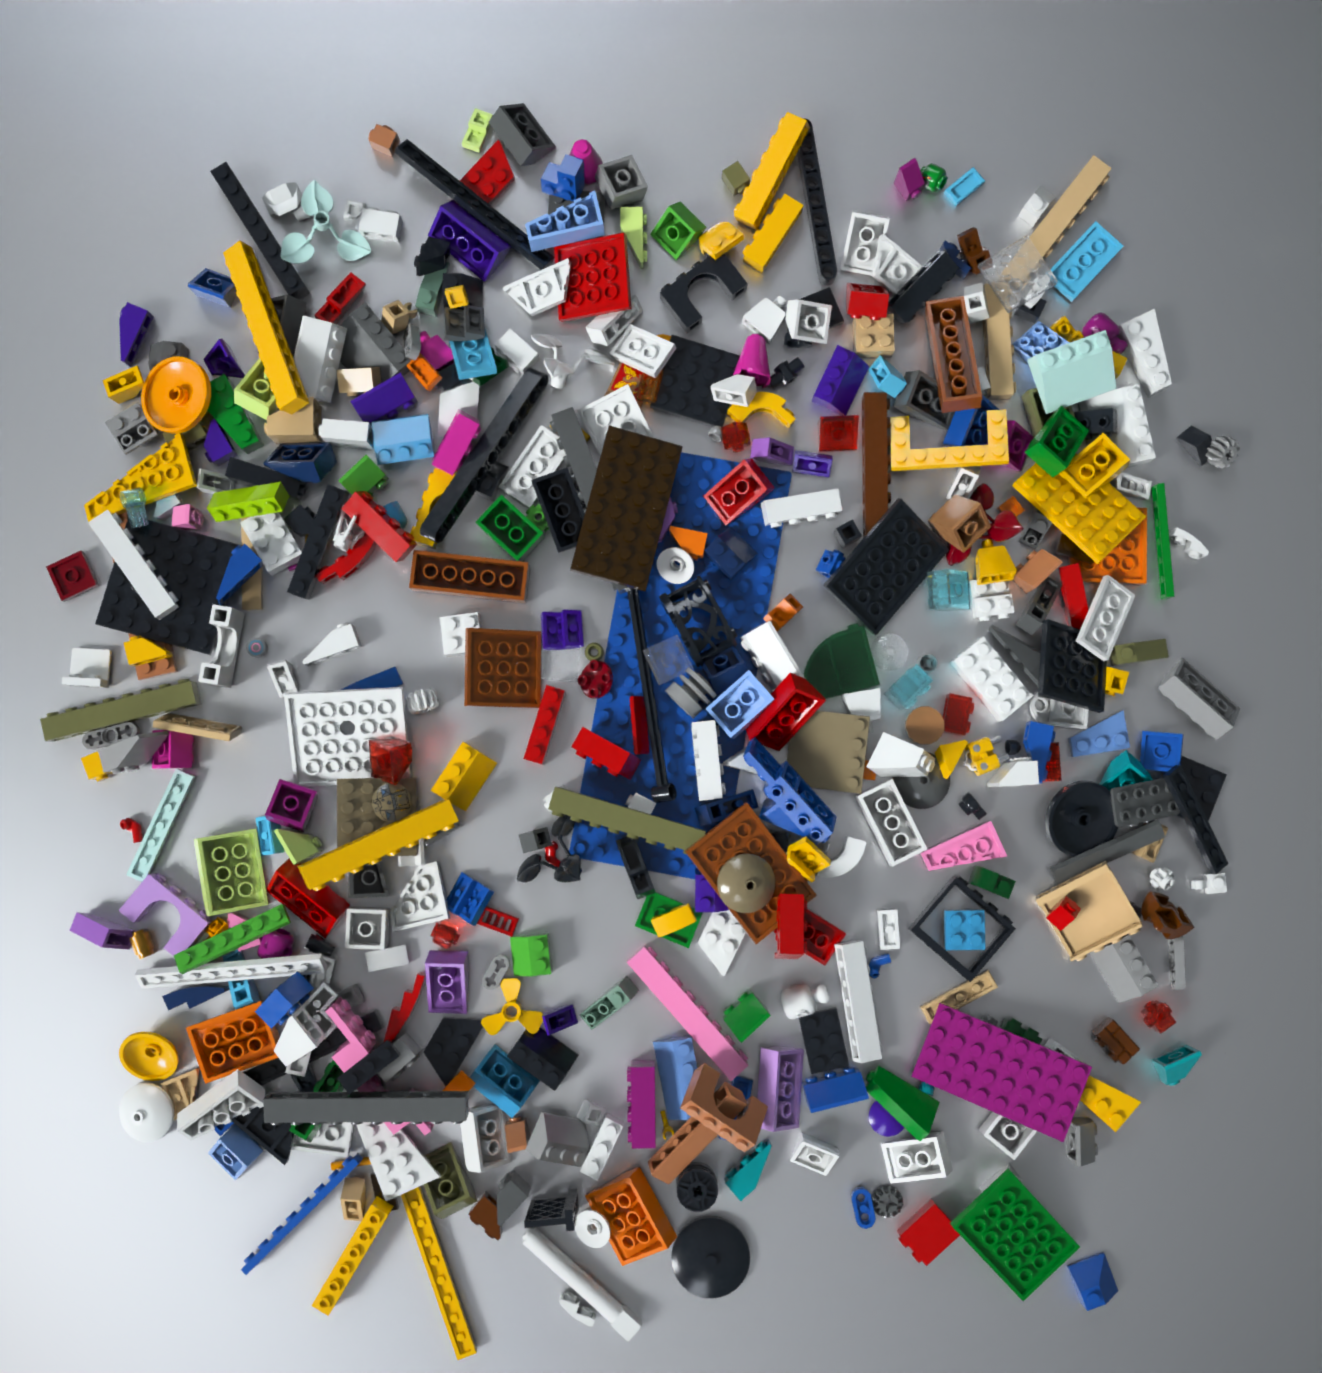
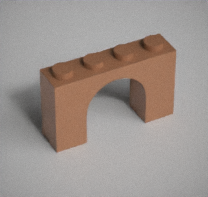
(701, 1105)

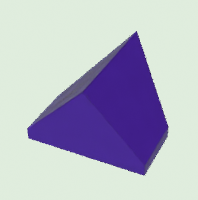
(223, 361)

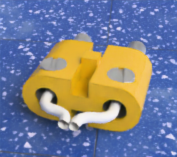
(982, 755)

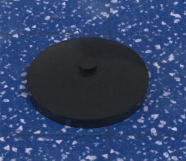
(1080, 818)
(710, 1257)

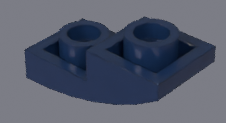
(952, 250)

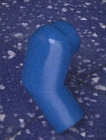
(875, 964)

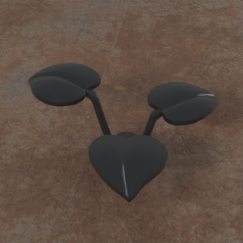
(569, 868)

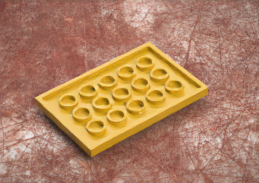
(1091, 522)

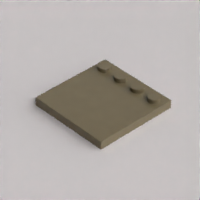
(831, 751)

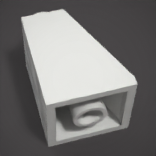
(899, 758)

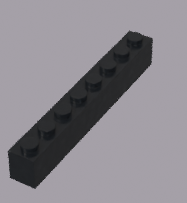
(259, 230)

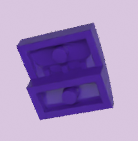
(562, 630)

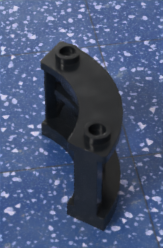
(693, 646)

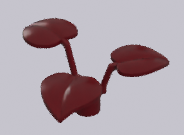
(1002, 528)

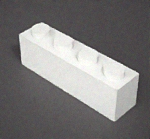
(801, 507)

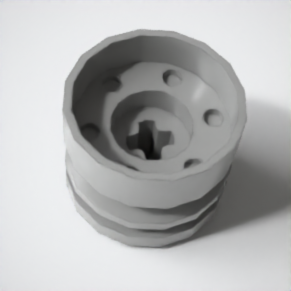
(691, 692)

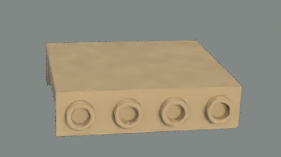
(1103, 913)

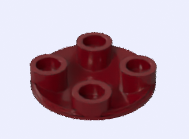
(596, 679)

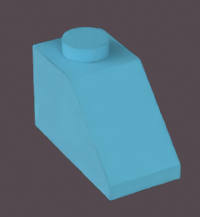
(887, 377)

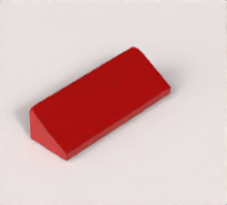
(639, 725)

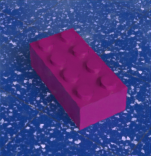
(642, 1109)

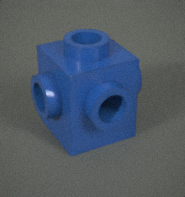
(830, 562)

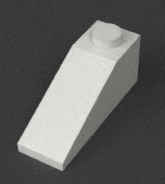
(609, 326)
(334, 644)

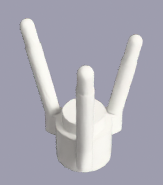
(344, 540)

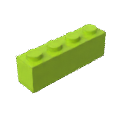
(248, 502)

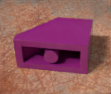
(909, 180)

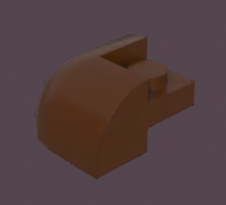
(1165, 916)

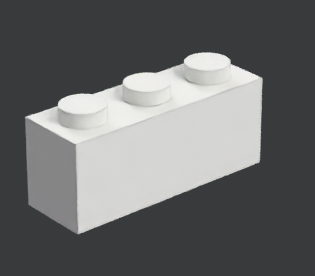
(602, 1146)

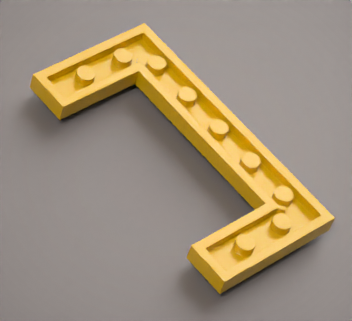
(948, 457)

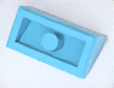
(267, 838)

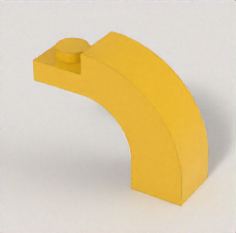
(763, 402)

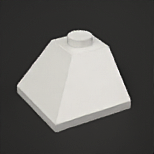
(808, 320)

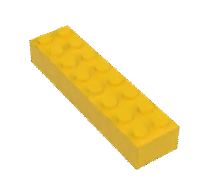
(377, 844)

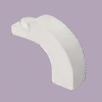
(846, 860)

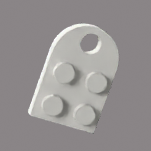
(1059, 713)

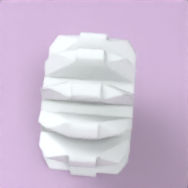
(422, 701)

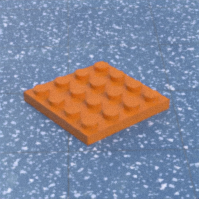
(1124, 563)

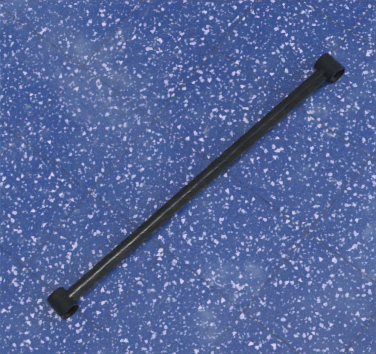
(663, 791)

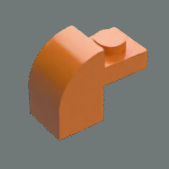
(783, 612)

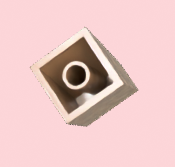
(960, 522)

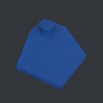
(1093, 1281)

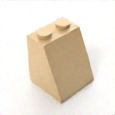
(296, 428)

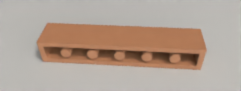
(693, 1137)

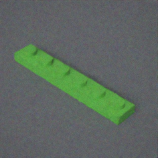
(232, 939)

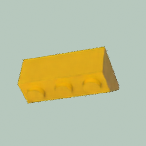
(464, 776)

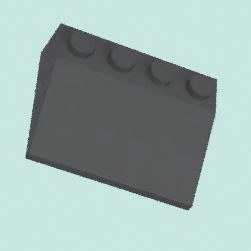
(372, 345)

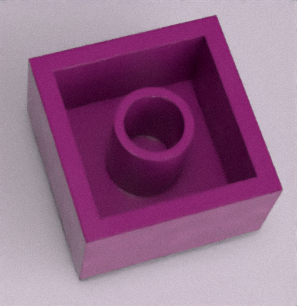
(291, 805)

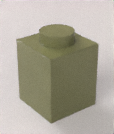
(735, 178)

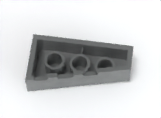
(367, 882)

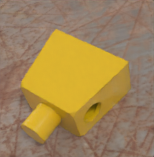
(993, 564)

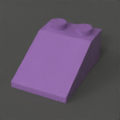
(447, 981)

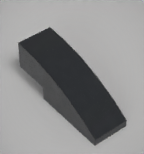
(635, 867)

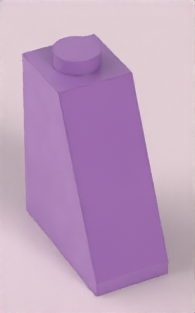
(101, 931)

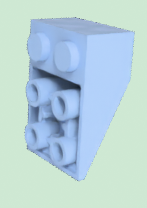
(1037, 340)

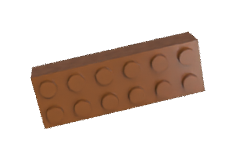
(953, 354)
(469, 576)

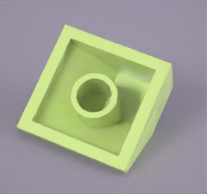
(298, 844)

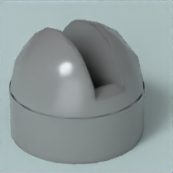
(715, 433)

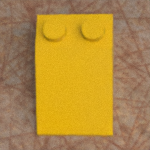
(1095, 466)

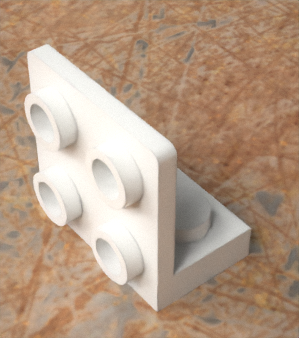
(89, 668)

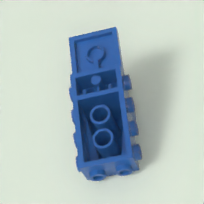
(790, 799)

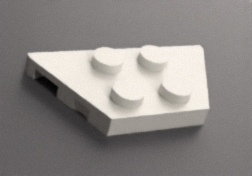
(893, 265)
(541, 289)
(721, 939)

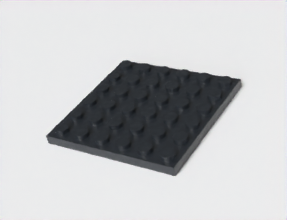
(193, 571)

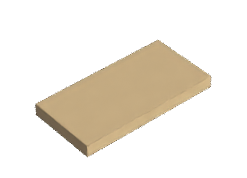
(197, 726)

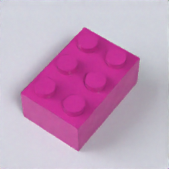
(456, 442)

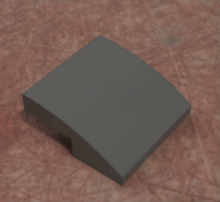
(464, 324)

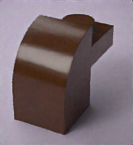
(971, 249)

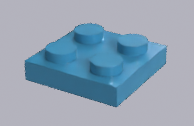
(964, 929)

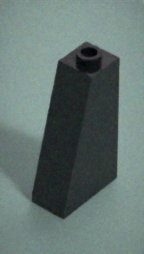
(253, 475)

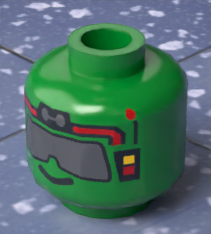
(933, 177)

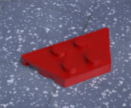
(490, 174)

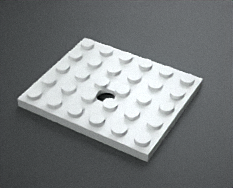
(322, 749)

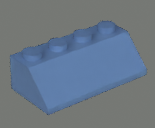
(676, 1066)

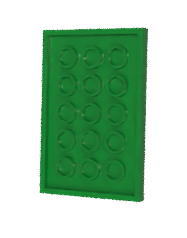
(1015, 1235)

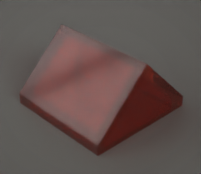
(838, 433)

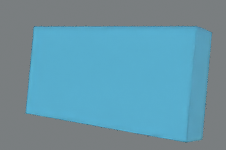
(964, 186)

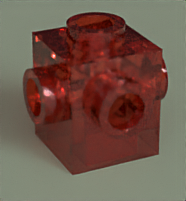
(735, 436)
(1158, 1016)

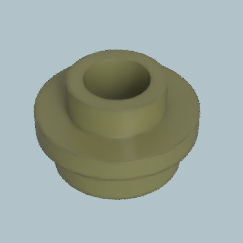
(589, 647)

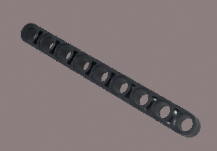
(816, 211)

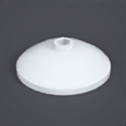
(154, 1109)

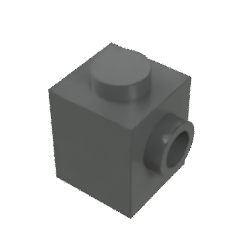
(535, 840)

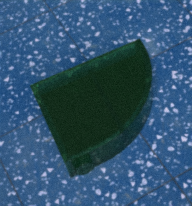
(842, 663)

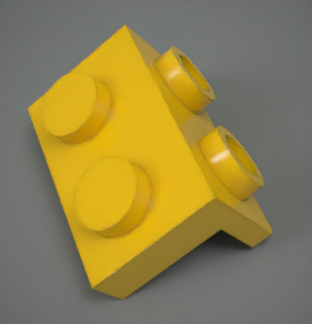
(807, 858)

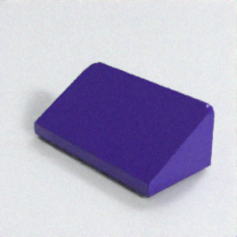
(812, 463)

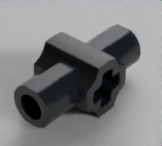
(786, 372)

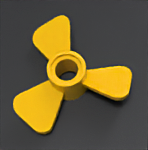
(529, 1019)

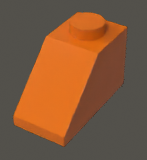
(689, 540)

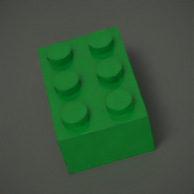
(510, 529)

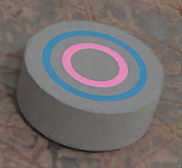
(256, 647)

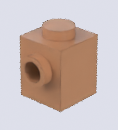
(384, 139)

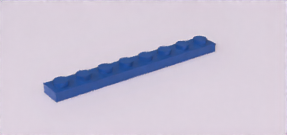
(295, 1218)

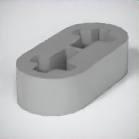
(492, 969)

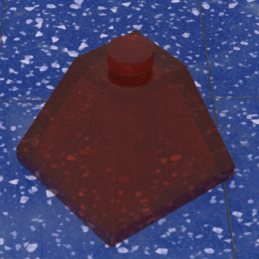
(389, 759)

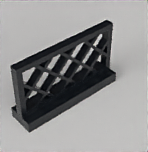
(554, 1211)

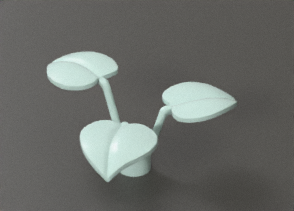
(319, 203)

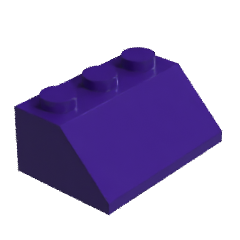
(840, 381)
(385, 400)

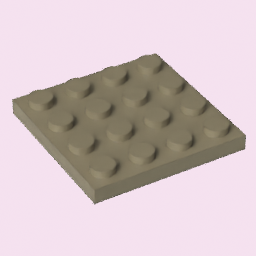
(356, 812)

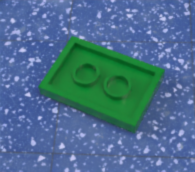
(659, 904)

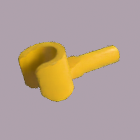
(666, 1125)

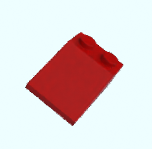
(866, 301)
(738, 491)
(820, 937)

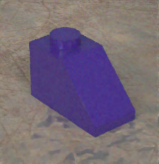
(218, 445)

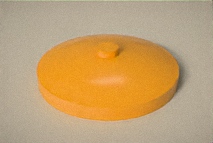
(176, 395)

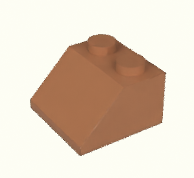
(1035, 570)

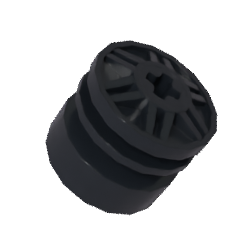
(697, 1175)

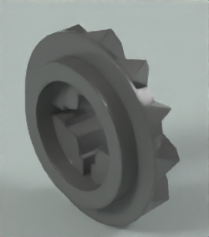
(882, 1194)

